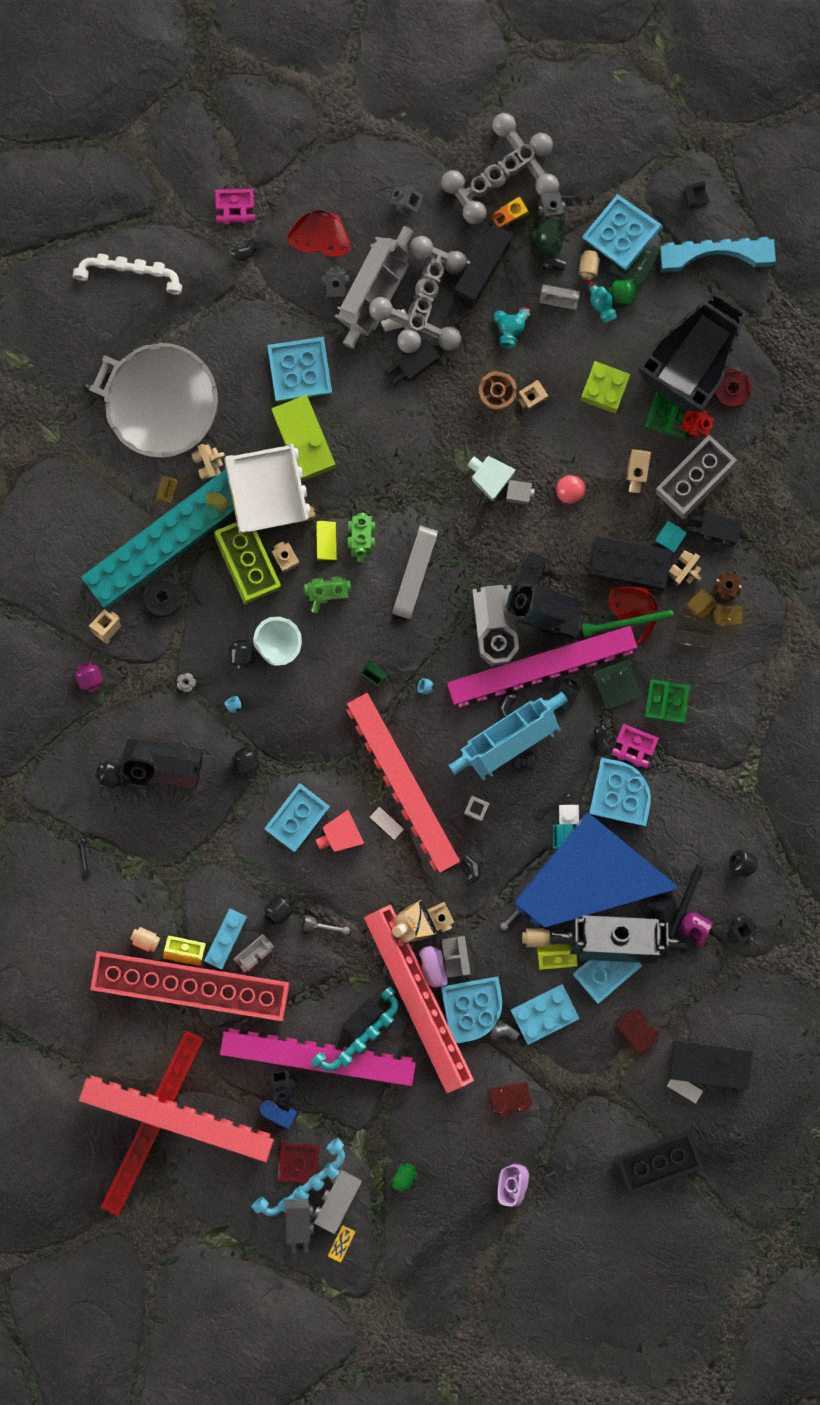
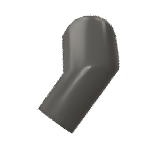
(502, 1030)

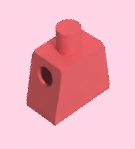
(340, 834)

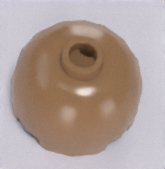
(496, 382)

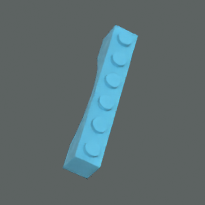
(756, 253)

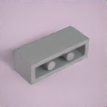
(337, 1201)

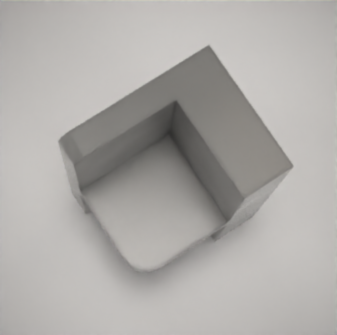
(455, 956)

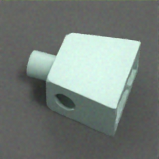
(490, 475)

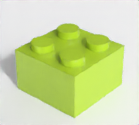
(605, 387)

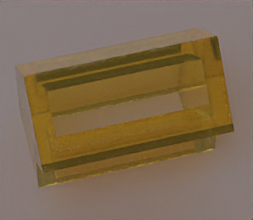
(163, 487)
(216, 500)
(701, 604)

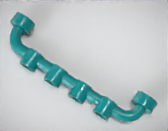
(358, 1045)

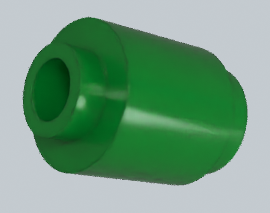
(404, 1177)

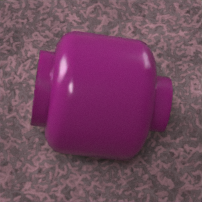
(88, 676)

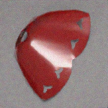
(320, 233)
(633, 603)

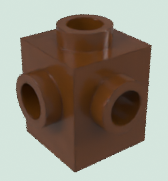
(721, 589)

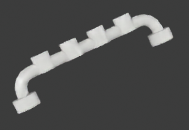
(121, 265)

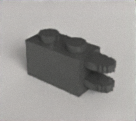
(298, 1223)

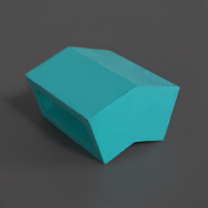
(670, 537)
(560, 832)

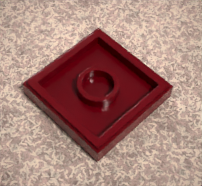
(297, 1162)

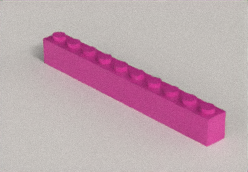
(542, 665)
(300, 1055)

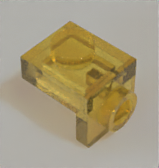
(729, 615)

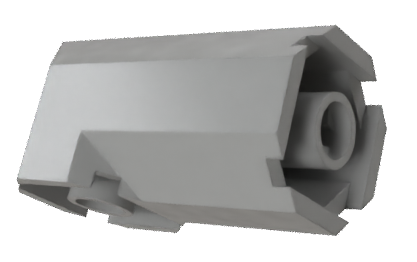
(494, 626)

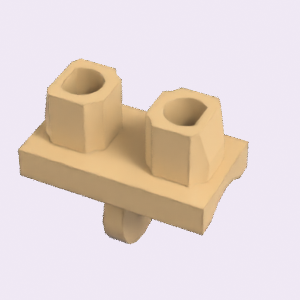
(211, 459)
(678, 574)

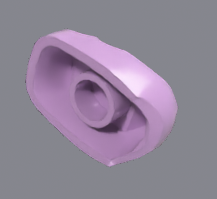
(433, 966)
(512, 1185)

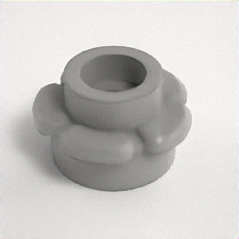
(186, 687)

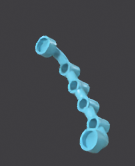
(330, 1170)

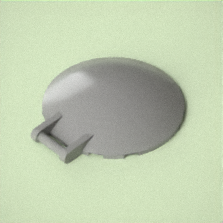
(158, 399)

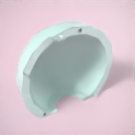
(277, 640)

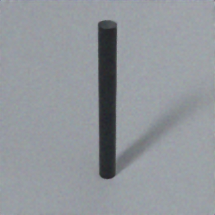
(685, 901)

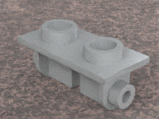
(559, 297)
(249, 956)

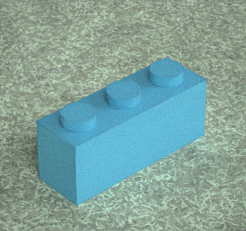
(226, 938)

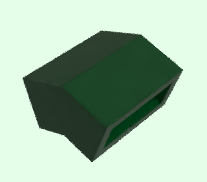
(376, 671)

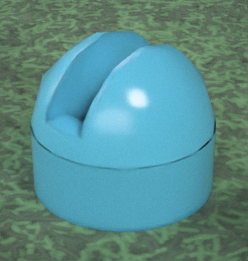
(425, 686)
(233, 703)

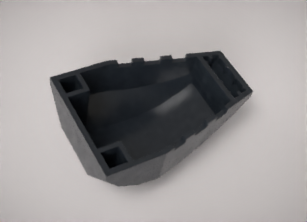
(694, 354)

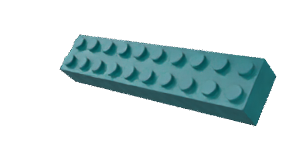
(159, 544)

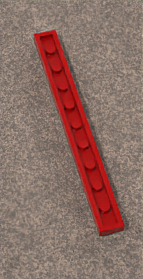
(147, 1132)

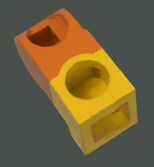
(510, 213)

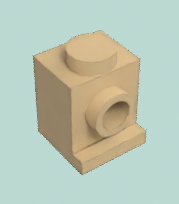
(533, 389)
(287, 563)
(105, 625)
(439, 909)

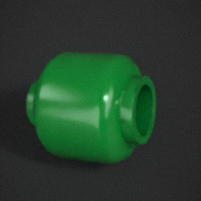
(623, 291)

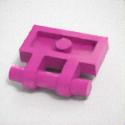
(235, 200)
(636, 740)

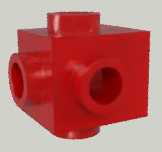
(697, 423)

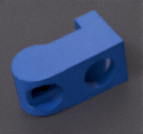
(271, 1111)

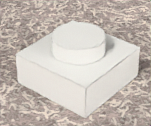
(568, 814)

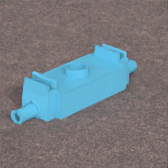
(510, 736)

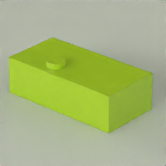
(300, 427)
(247, 563)

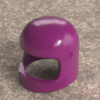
(695, 920)

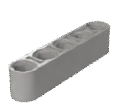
(415, 572)

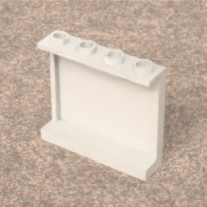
(267, 488)

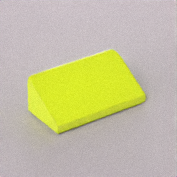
(326, 541)
(184, 951)
(556, 957)

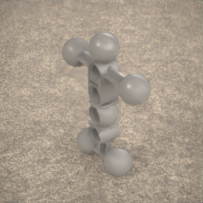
(539, 145)
(382, 309)

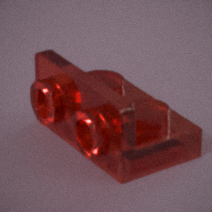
(637, 1031)
(510, 1097)

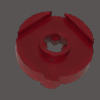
(736, 399)

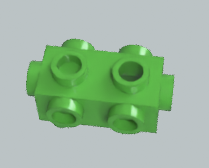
(361, 539)
(322, 591)

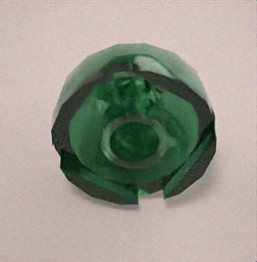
(550, 236)

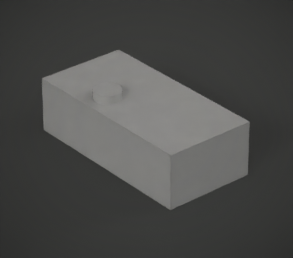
(696, 477)

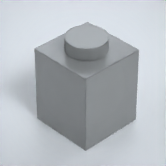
(519, 492)
(476, 808)

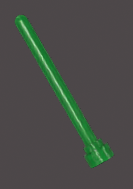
(591, 629)

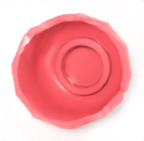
(570, 489)

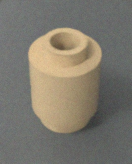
(589, 265)
(536, 937)
(145, 939)

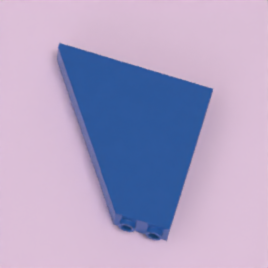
(589, 875)

